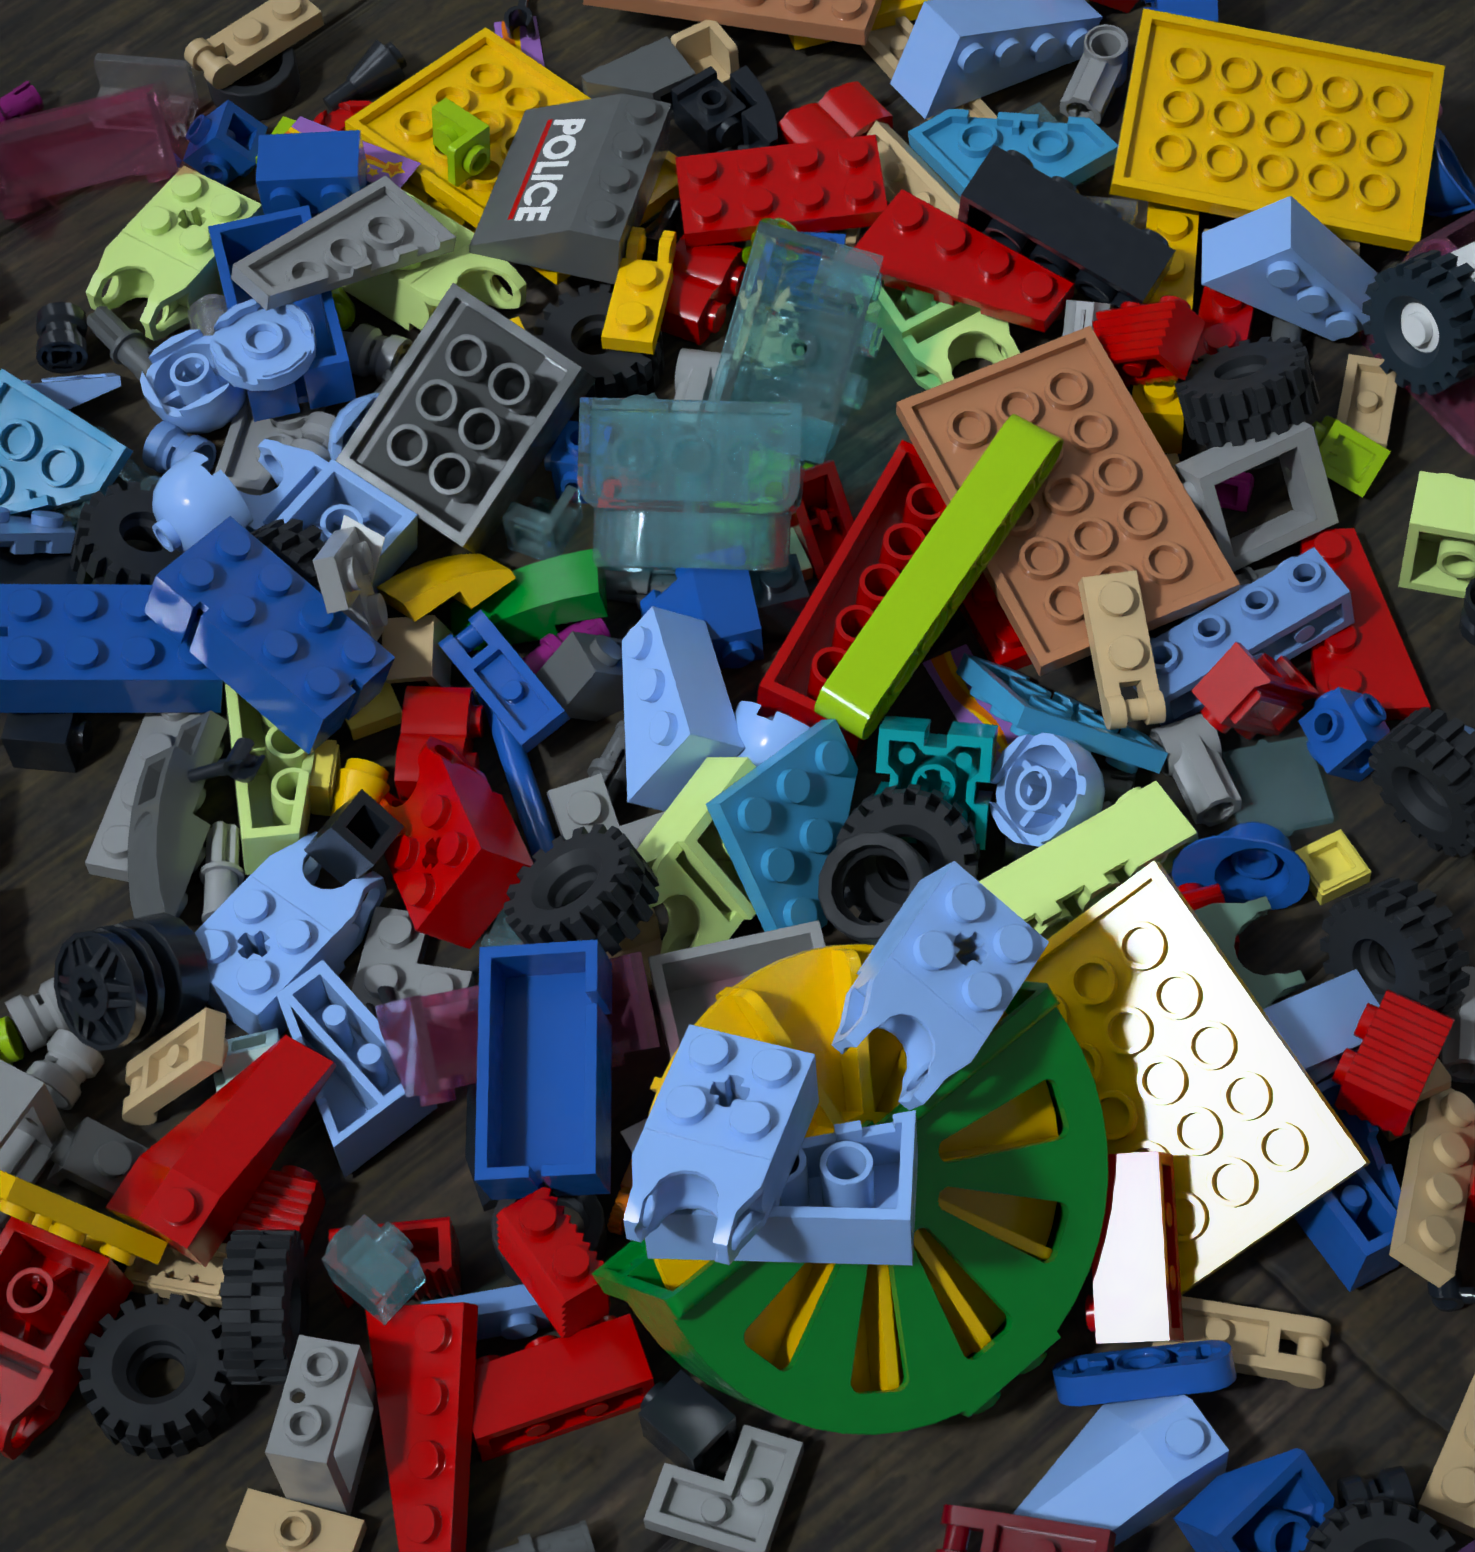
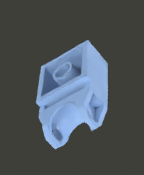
(323, 494)
(278, 931)
(940, 978)
(722, 1136)

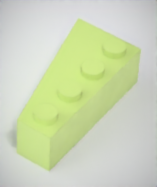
(276, 803)
(1092, 859)

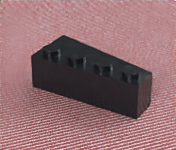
(1064, 230)

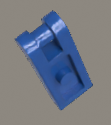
(505, 682)

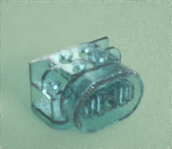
(796, 296)
(691, 482)

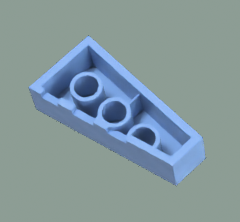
(840, 1205)

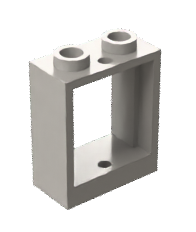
(1304, 480)
(26, 1126)
(324, 1439)

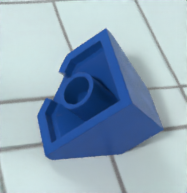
(726, 605)
(1258, 1507)

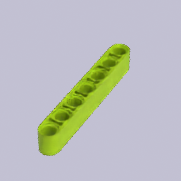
(938, 577)

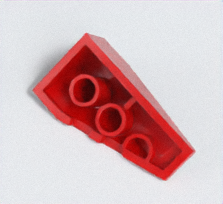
(213, 1161)

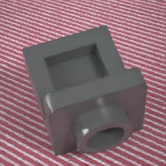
(93, 1157)

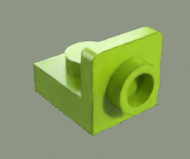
(461, 139)
(1348, 455)

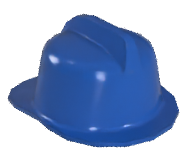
(1448, 186)
(1247, 864)

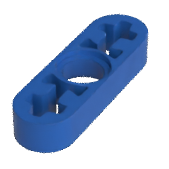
(1144, 1373)

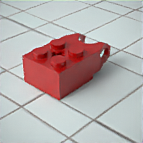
(454, 847)
(48, 1308)

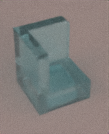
(544, 526)

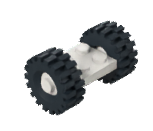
(1425, 319)

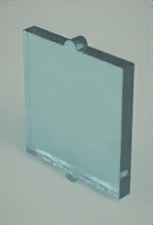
(1279, 785)

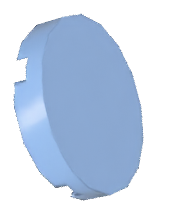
(263, 347)

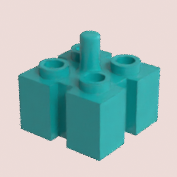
(941, 762)

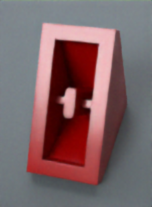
(822, 516)

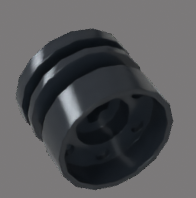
(131, 980)

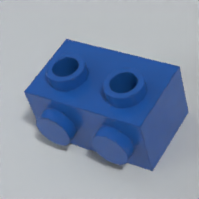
(309, 169)

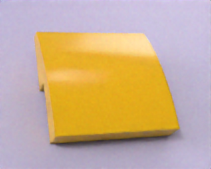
(427, 585)

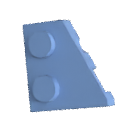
(39, 534)

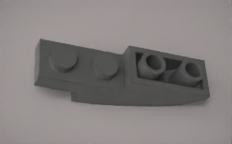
(163, 830)

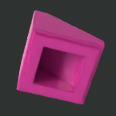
(1236, 492)

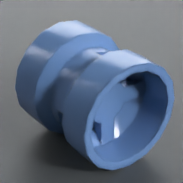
(170, 444)

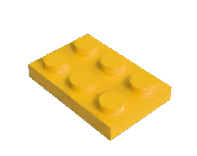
(77, 1222)

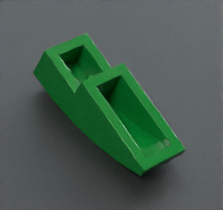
(541, 598)

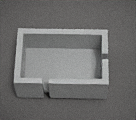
(690, 978)

